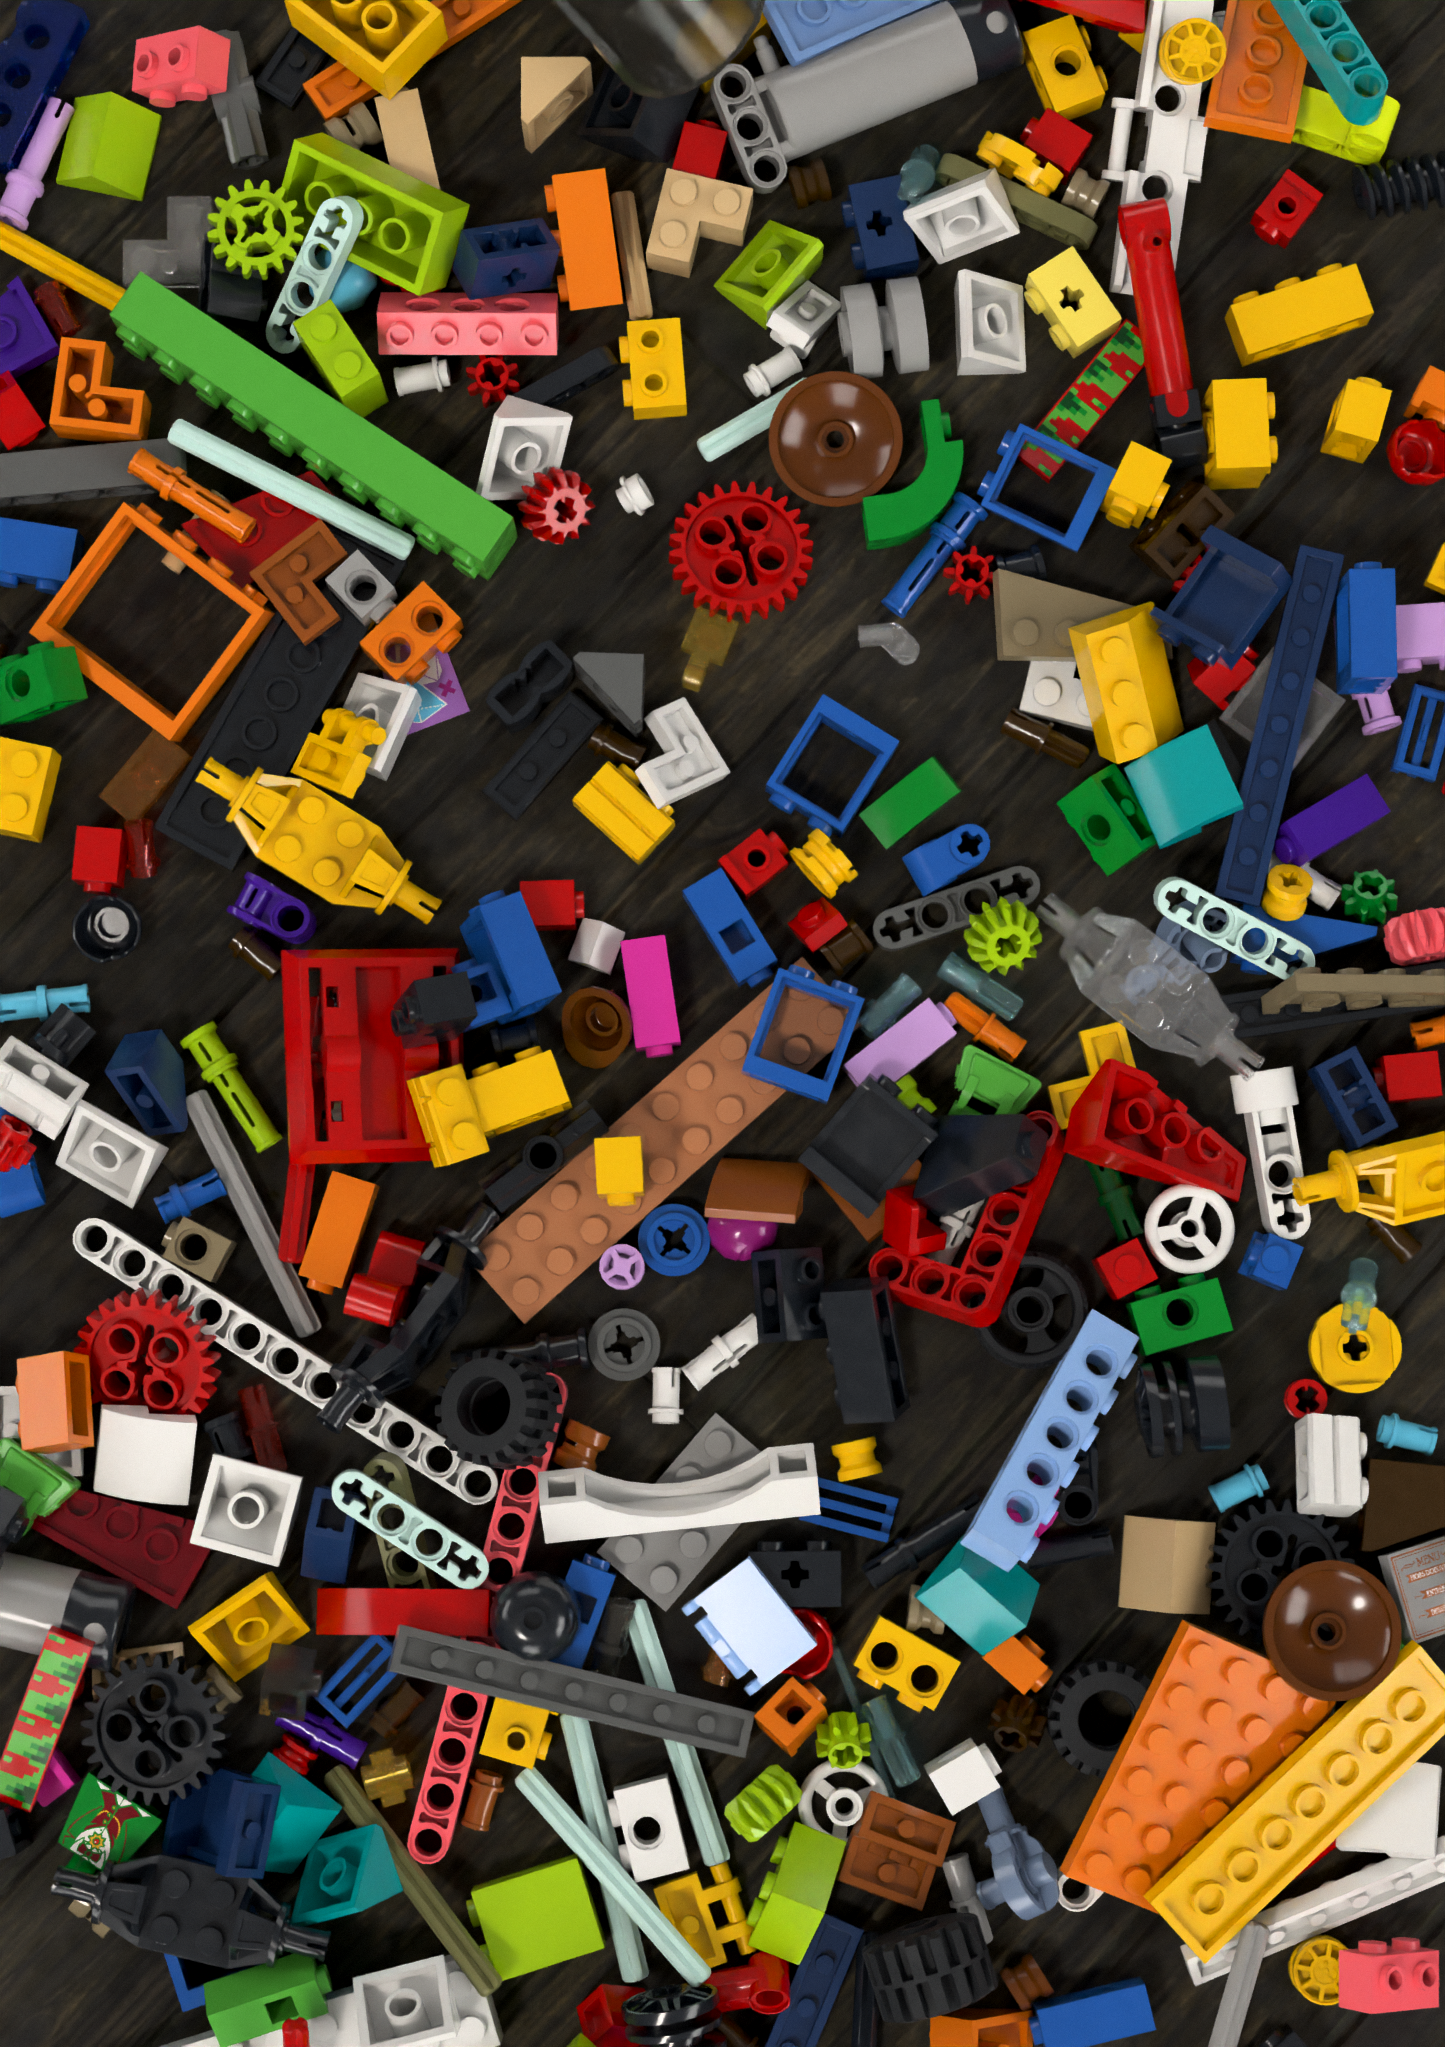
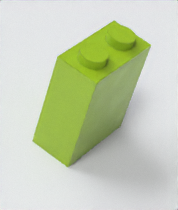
(340, 359)
(536, 1917)

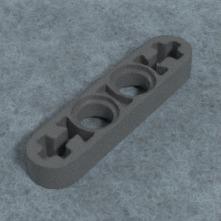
(953, 902)

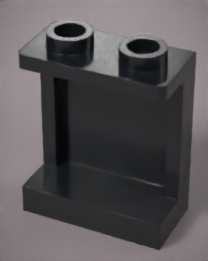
(870, 1143)

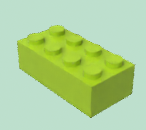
(407, 224)

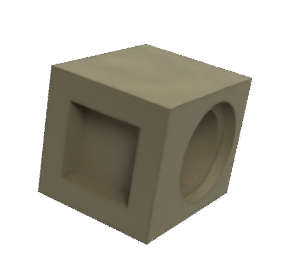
(217, 1254)

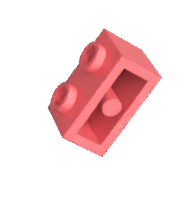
(181, 66)
(1388, 1977)

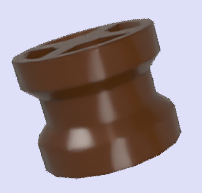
(1026, 1981)

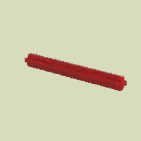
(301, 1177)

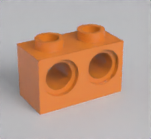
(402, 627)

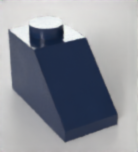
(151, 1081)

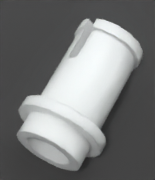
(772, 372)
(422, 377)
(666, 1395)

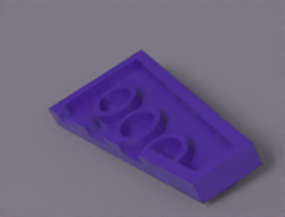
(23, 332)

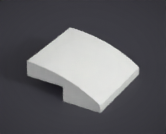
(144, 1455)
(1401, 1819)

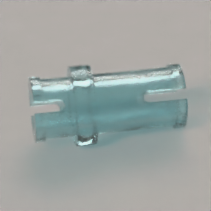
(884, 1010)

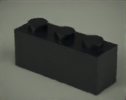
(864, 1350)

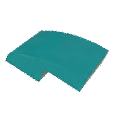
(1183, 786)

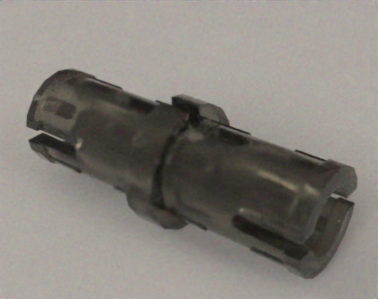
(611, 1640)

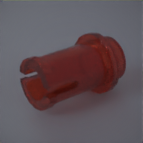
(57, 309)
(141, 848)

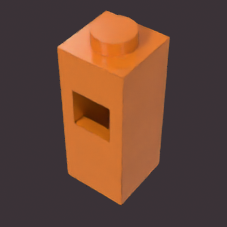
(338, 1232)

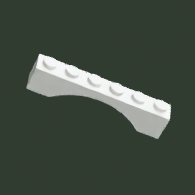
(592, 1506)

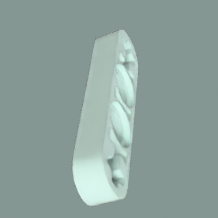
(309, 271)
(1236, 925)
(406, 1534)

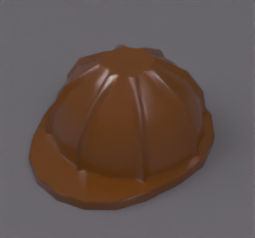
(596, 1026)

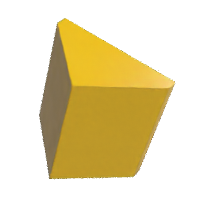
(246, 1624)

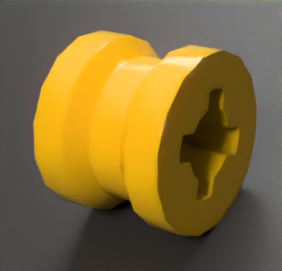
(1286, 892)
(856, 1459)

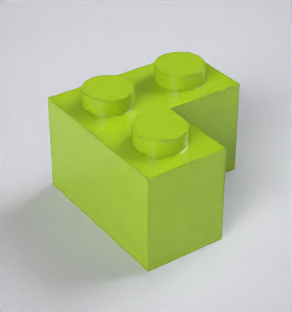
(795, 1893)

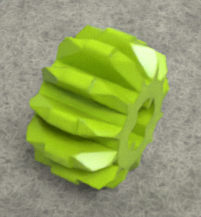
(1002, 936)
(763, 1803)

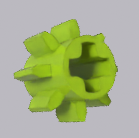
(843, 1740)

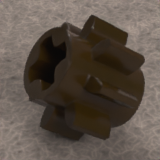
(1017, 1723)

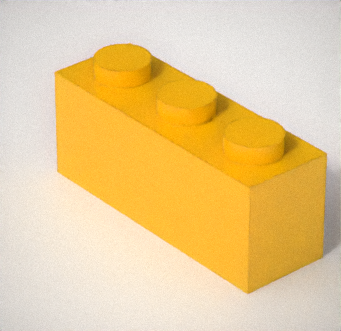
(1298, 313)

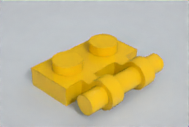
(335, 764)
(687, 1909)

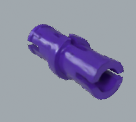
(326, 1737)

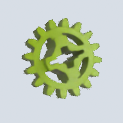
(241, 217)

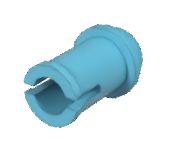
(1406, 1434)
(1239, 1487)

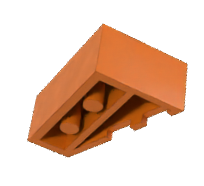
(585, 239)

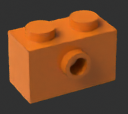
(54, 1402)

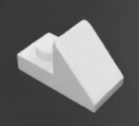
(803, 319)

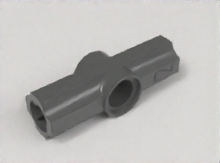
(240, 110)

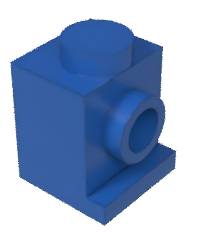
(492, 997)
(1270, 1260)

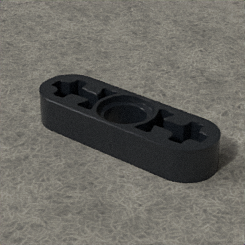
(571, 378)

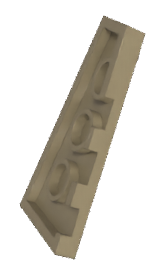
(1036, 616)
(1359, 990)

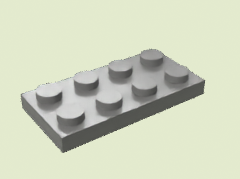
(669, 1560)

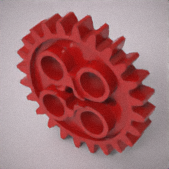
(777, 541)
(184, 1371)

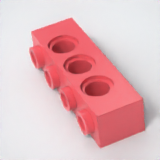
(467, 327)

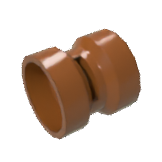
(580, 1446)

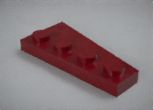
(129, 1542)

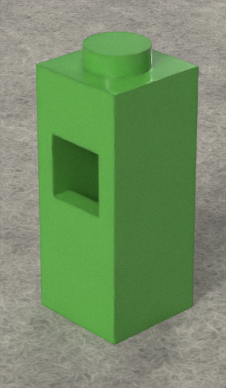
(264, 1997)

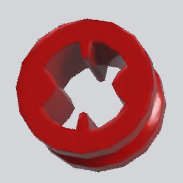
(1291, 1400)
(295, 1753)

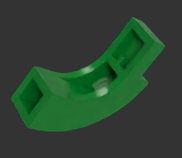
(911, 512)

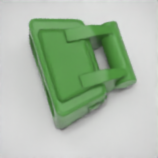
(991, 1083)
(34, 1478)

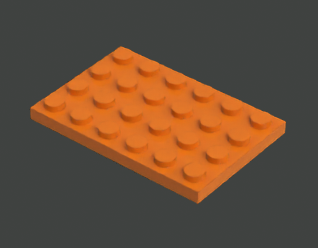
(1192, 1754)

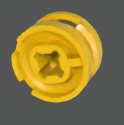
(1192, 51)
(823, 863)
(1316, 1969)

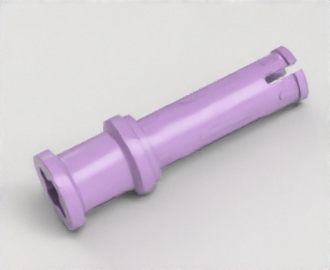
(25, 182)

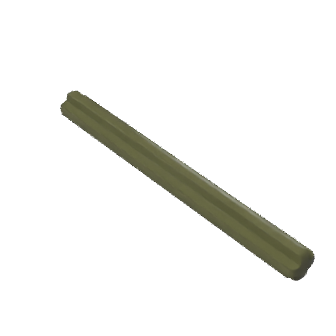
(417, 1885)

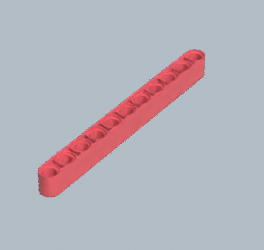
(450, 1724)

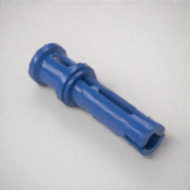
(942, 533)

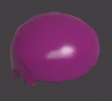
(740, 1238)

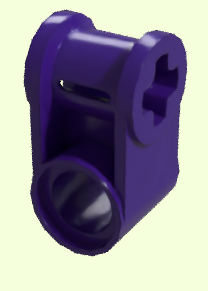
(265, 907)

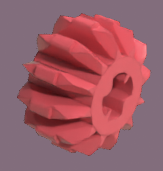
(1416, 937)

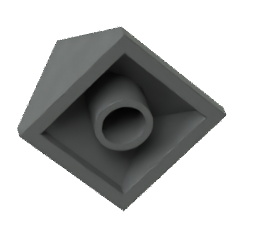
(617, 683)

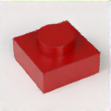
(817, 924)

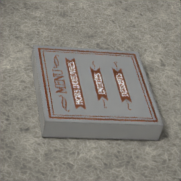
(1418, 1587)

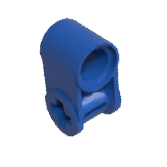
(941, 863)

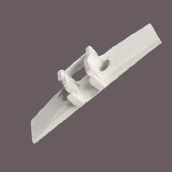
(1173, 139)

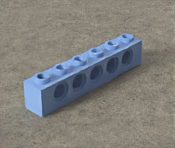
(992, 1530)

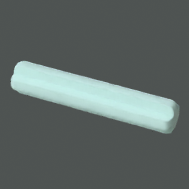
(740, 428)

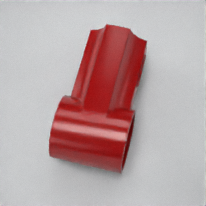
(759, 1985)

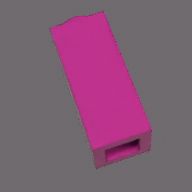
(651, 995)

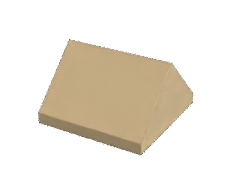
(551, 93)
(1166, 1565)

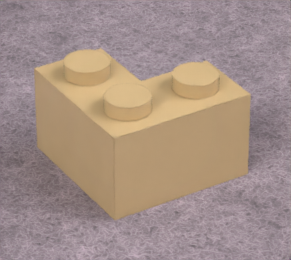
(693, 209)

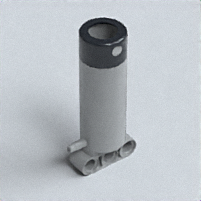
(864, 81)
(78, 1601)

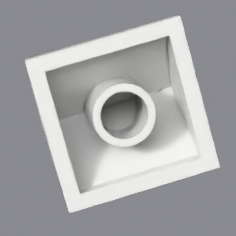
(963, 217)
(988, 325)
(521, 442)
(393, 708)
(109, 1154)
(247, 1510)
(406, 2005)

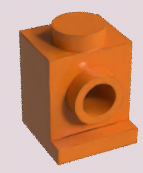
(1429, 397)
(1020, 1663)
(792, 1697)

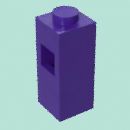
(1329, 822)

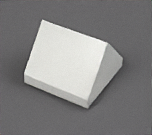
(596, 945)

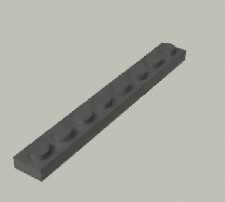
(571, 1691)

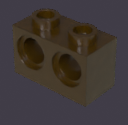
(1175, 532)

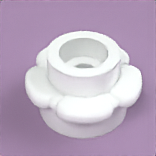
(634, 494)

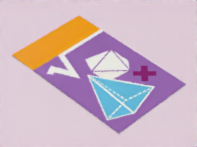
(438, 688)

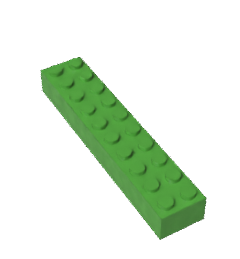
(314, 427)

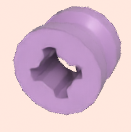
(619, 1261)

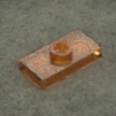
(145, 776)

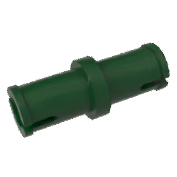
(1116, 1200)

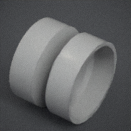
(872, 329)

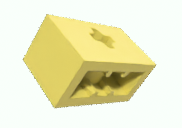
(1070, 279)

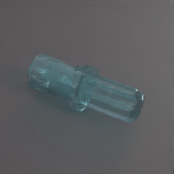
(918, 173)
(980, 987)
(1359, 1295)
(890, 1740)

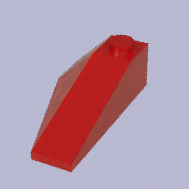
(1139, 1130)

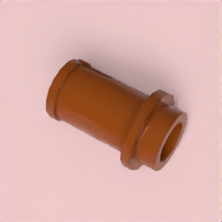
(482, 1799)

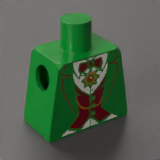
(106, 1825)

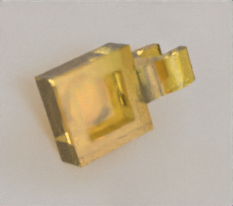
(707, 641)

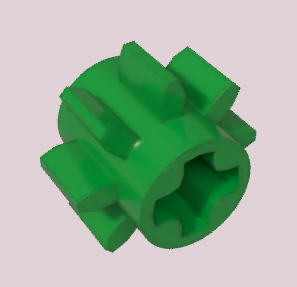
(1369, 897)

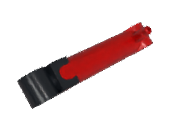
(1172, 400)

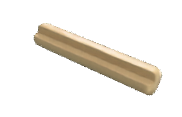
(631, 255)

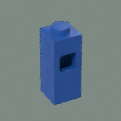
(730, 929)
(592, 1587)
(1093, 2015)

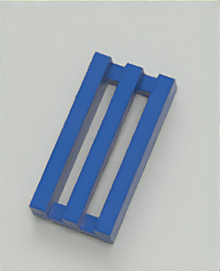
(1413, 769)
(885, 1518)
(334, 1707)

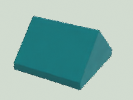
(979, 1598)
(300, 1815)
(346, 1876)

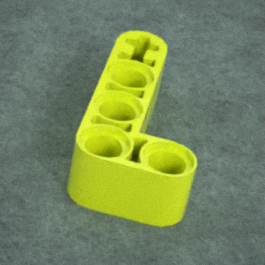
(1327, 130)

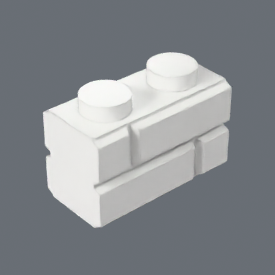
(37, 1088)
(1330, 1465)

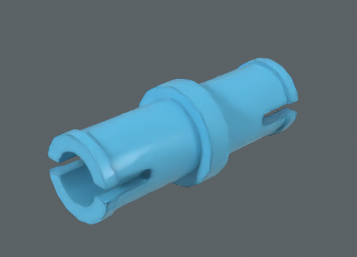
(43, 1002)

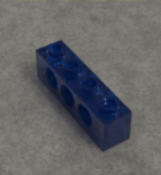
(47, 66)

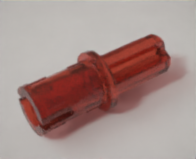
(262, 1427)

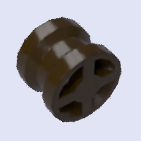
(809, 183)

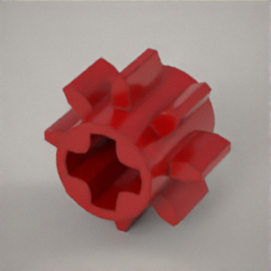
(485, 388)
(970, 563)
(14, 1143)

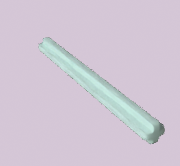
(291, 489)
(682, 1756)
(598, 1820)
(613, 1877)

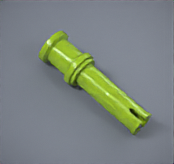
(221, 1069)

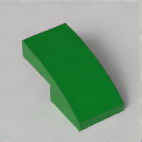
(910, 802)

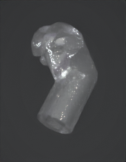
(892, 638)

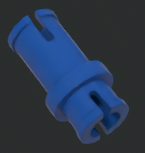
(189, 1196)

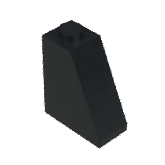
(977, 1159)

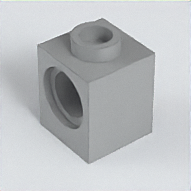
(349, 575)

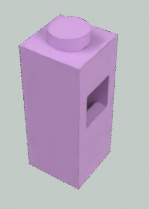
(904, 1044)

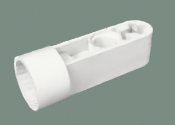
(1265, 1102)

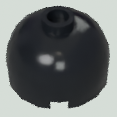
(535, 1616)

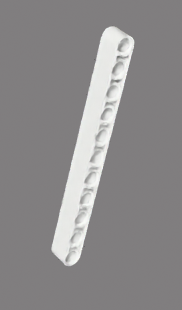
(264, 1355)

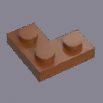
(291, 576)

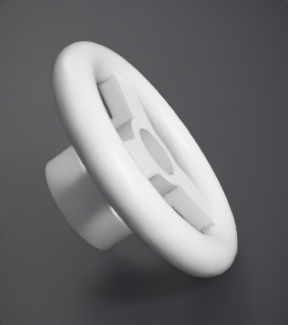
(1155, 1234)
(816, 1782)

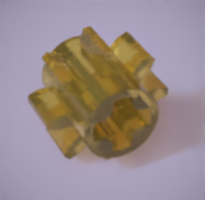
(387, 1777)

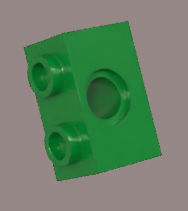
(39, 683)
(1108, 819)
(1206, 1314)

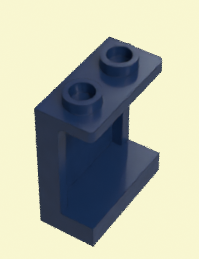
(1223, 600)
(225, 1823)

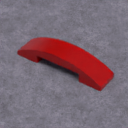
(383, 1609)

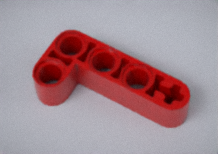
(388, 1286)

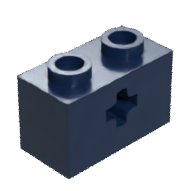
(884, 255)
(505, 258)
(1352, 1098)

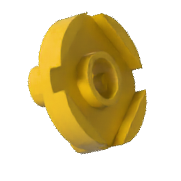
(1018, 161)
(1374, 1364)

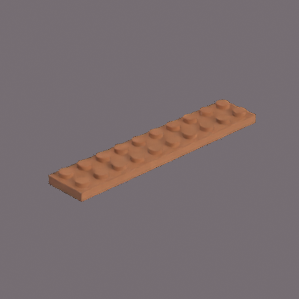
(680, 1129)

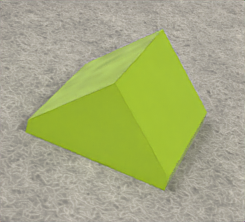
(109, 146)
(770, 270)

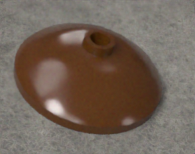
(844, 405)
(1362, 1626)

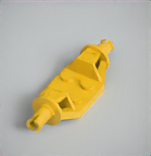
(318, 841)
(1403, 1175)

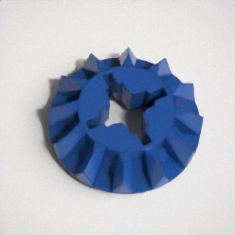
(672, 1218)

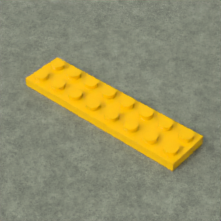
(1303, 1805)

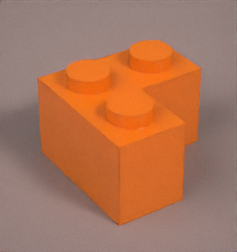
(87, 405)

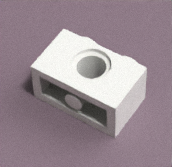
(964, 1774)
(652, 1799)

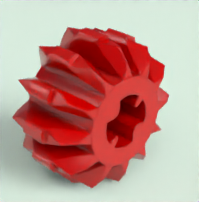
(571, 508)

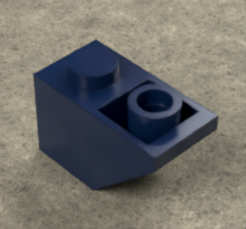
(329, 1537)

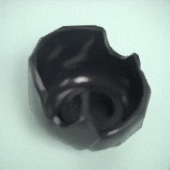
(107, 927)

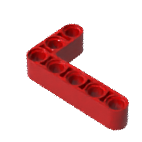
(989, 1238)

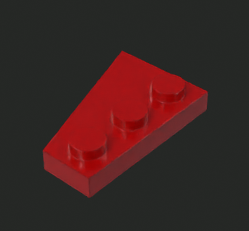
(274, 528)

